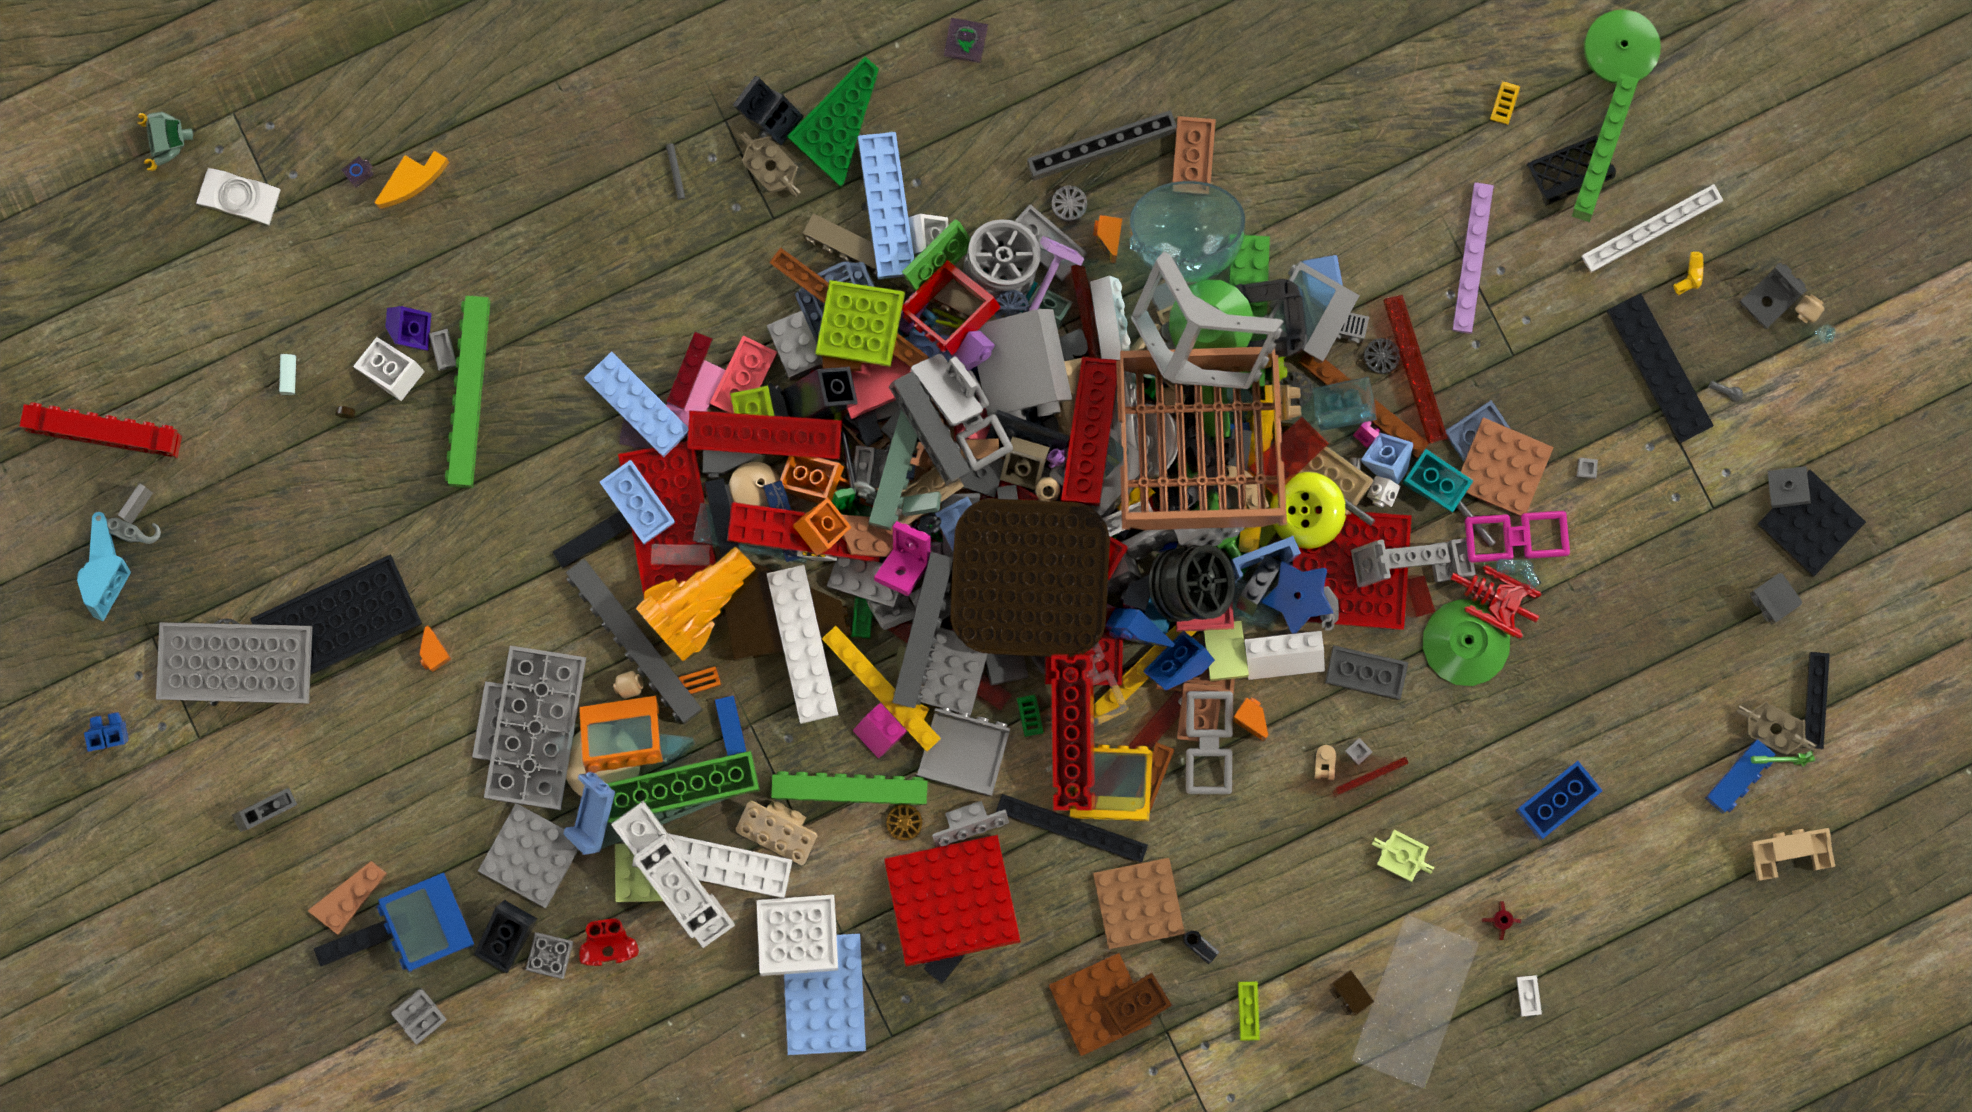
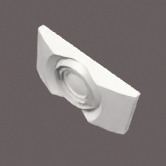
(238, 196)

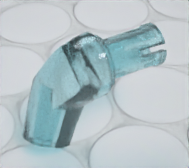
(1519, 567)

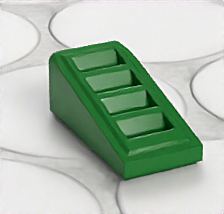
(1032, 698)

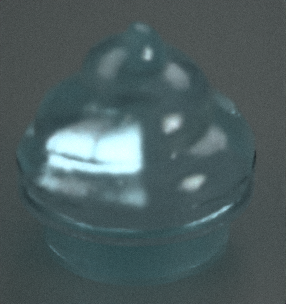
(1826, 333)

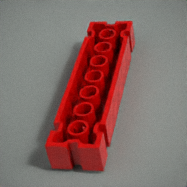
(100, 430)
(1073, 732)

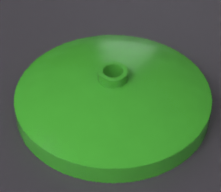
(1610, 58)

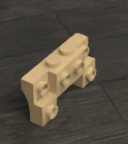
(1799, 844)

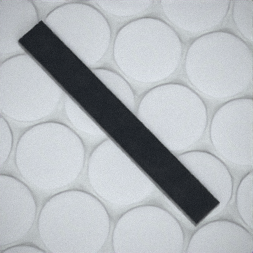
(1072, 828)

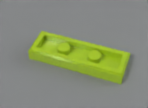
(1248, 1011)

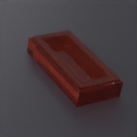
(1420, 596)

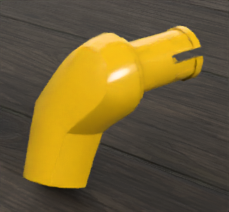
(1695, 274)

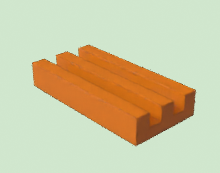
(699, 673)

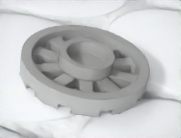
(1069, 203)

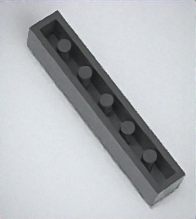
(929, 428)

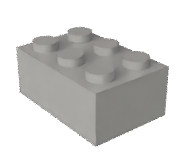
(795, 345)

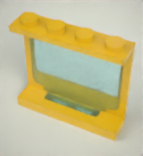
(1120, 784)

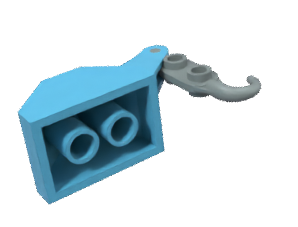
(105, 572)

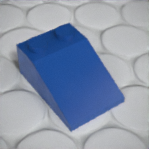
(1135, 627)
(1179, 662)

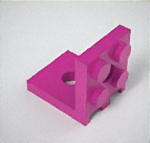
(910, 554)

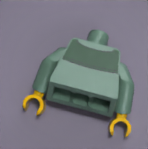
(164, 137)

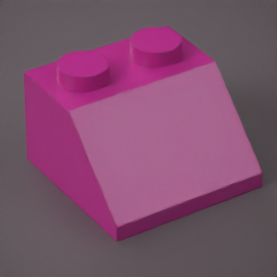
(879, 730)

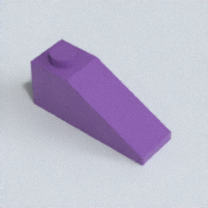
(974, 349)

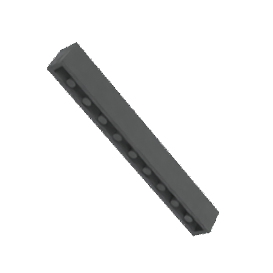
(634, 641)

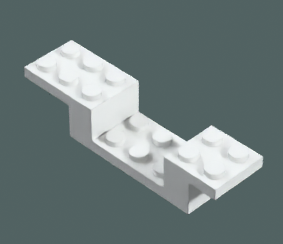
(670, 876)

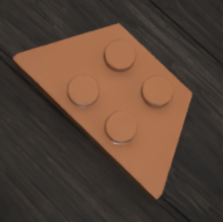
(867, 539)

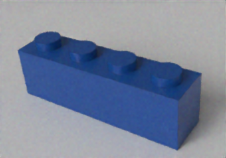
(1739, 778)

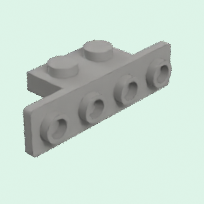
(969, 822)

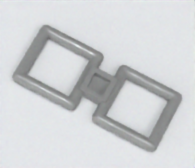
(977, 423)
(1209, 741)

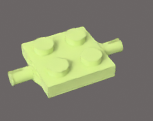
(1402, 855)

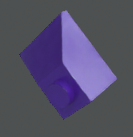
(408, 327)

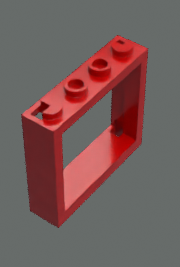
(931, 288)

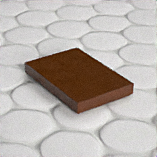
(1137, 1004)

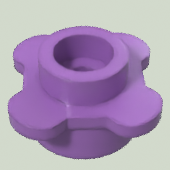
(1056, 457)

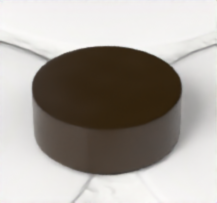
(345, 412)

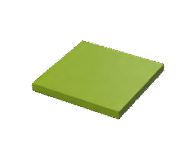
(860, 323)

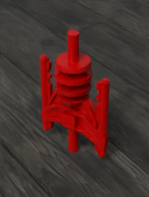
(1503, 601)

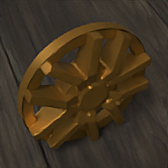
(904, 822)

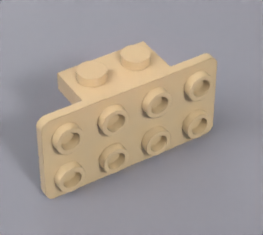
(777, 830)

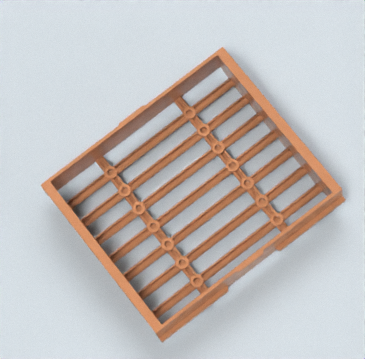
(1217, 359)

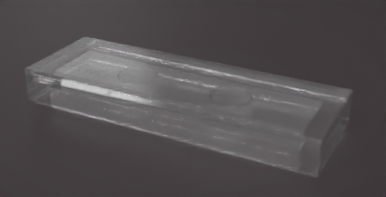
(680, 554)

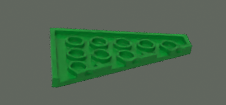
(833, 126)

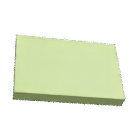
(1228, 651)

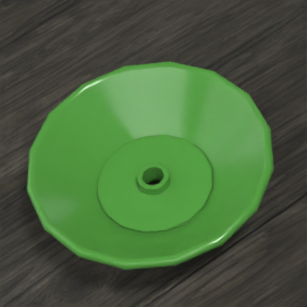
(1224, 298)
(1452, 657)

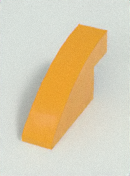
(411, 179)

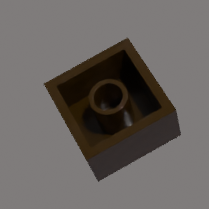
(1350, 993)

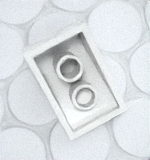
(389, 368)

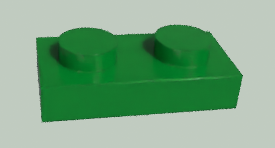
(843, 500)

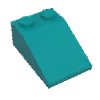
(1437, 481)

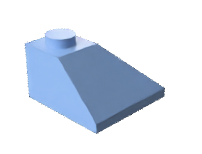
(1388, 457)

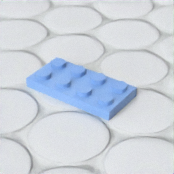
(637, 502)

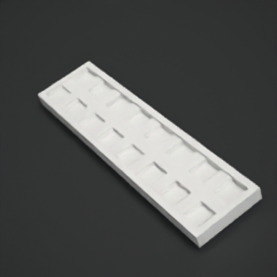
(802, 644)
(734, 866)

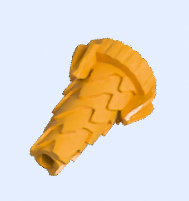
(686, 610)

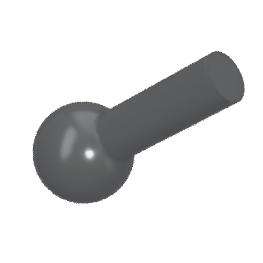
(1734, 394)

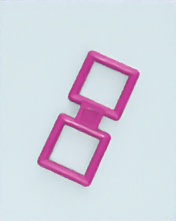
(1517, 536)

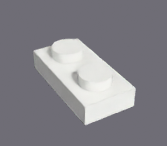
(1529, 995)

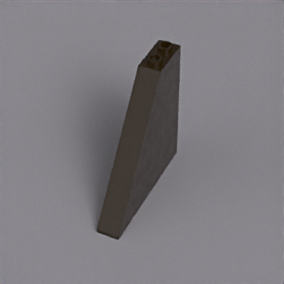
(754, 621)

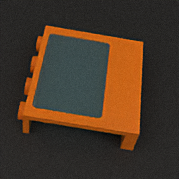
(620, 734)

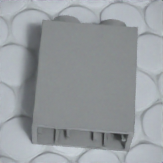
(1024, 365)

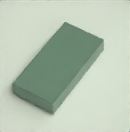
(921, 503)

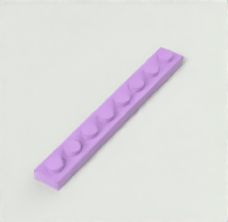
(1472, 258)

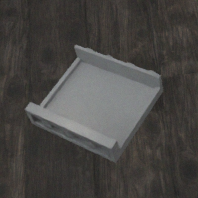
(967, 752)

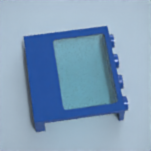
(424, 922)

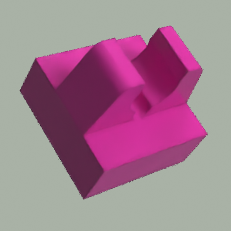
(1366, 434)

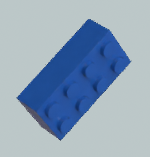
(1559, 800)

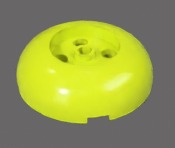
(1322, 526)

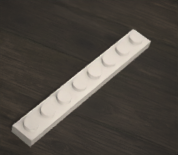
(1652, 228)

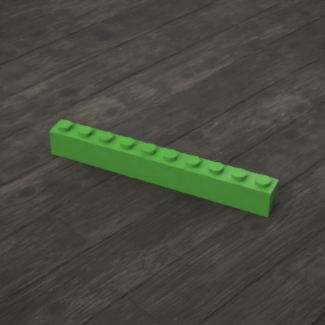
(468, 392)

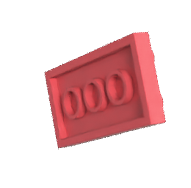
(745, 372)

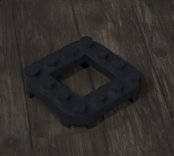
(1293, 308)
(1211, 472)

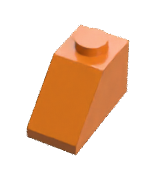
(432, 651)

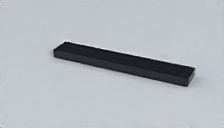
(591, 539)

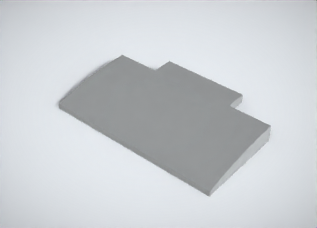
(530, 727)

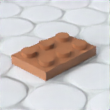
(1205, 710)

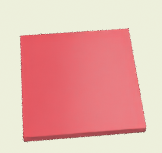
(873, 385)

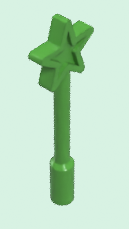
(1801, 759)

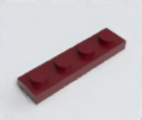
(689, 370)

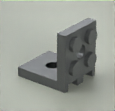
(1780, 288)

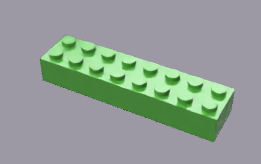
(1252, 267)
(686, 785)

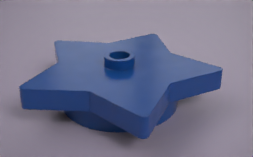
(1312, 599)

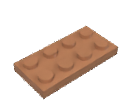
(1194, 149)

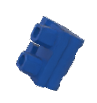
(103, 736)

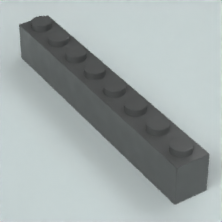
(1101, 145)
(923, 630)

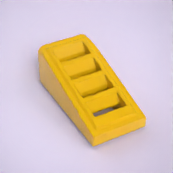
(1509, 87)

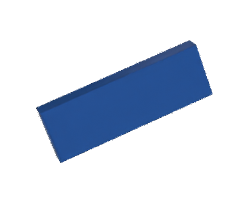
(730, 725)

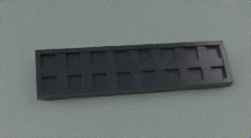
(1660, 368)

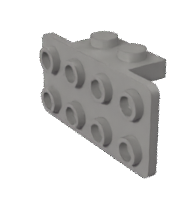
(949, 387)

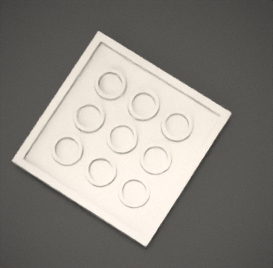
(797, 935)

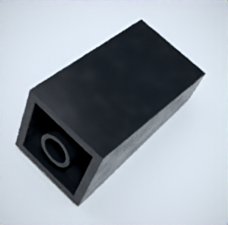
(821, 393)

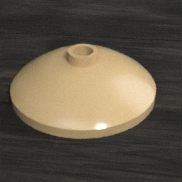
(745, 486)

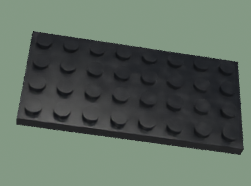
(349, 613)

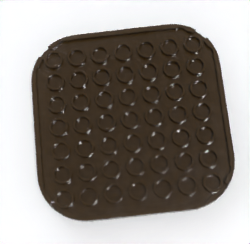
(1030, 577)

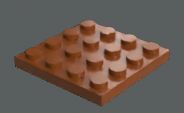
(1081, 1001)

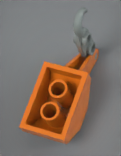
(818, 478)

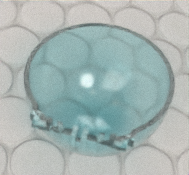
(1193, 224)

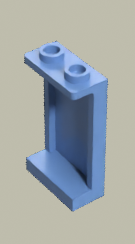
(1286, 549)
(592, 814)

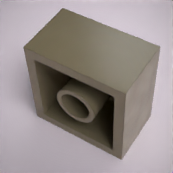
(1024, 463)

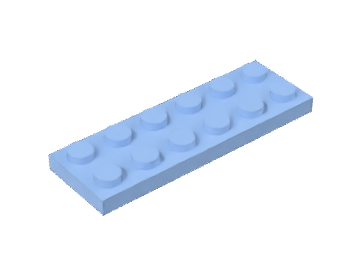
(637, 404)

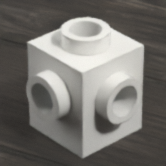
(1383, 492)

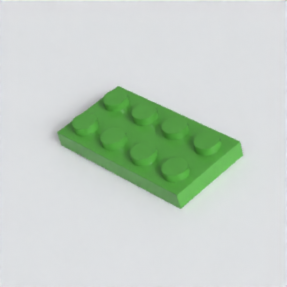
(948, 245)

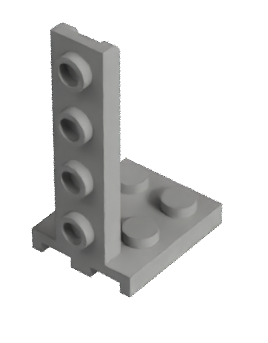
(1374, 561)

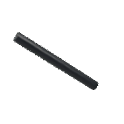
(849, 464)

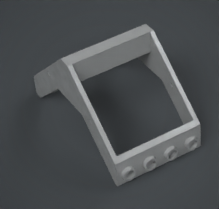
(1198, 315)

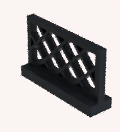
(1570, 187)

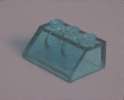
(1344, 404)

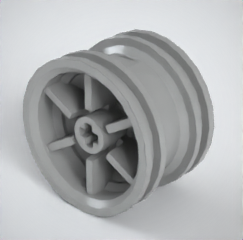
(1012, 238)

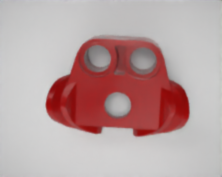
(592, 951)

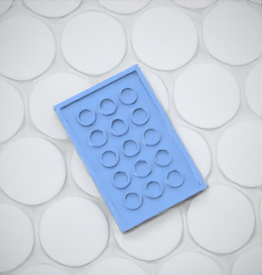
(827, 1006)

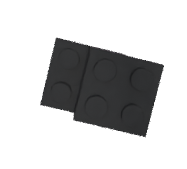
(768, 110)

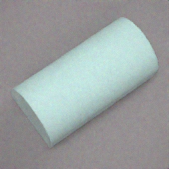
(287, 374)

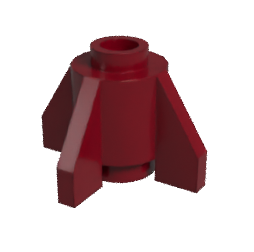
(1495, 920)

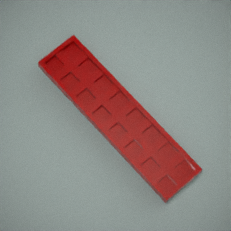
(775, 529)

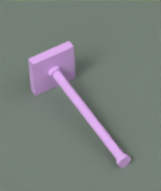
(1060, 252)

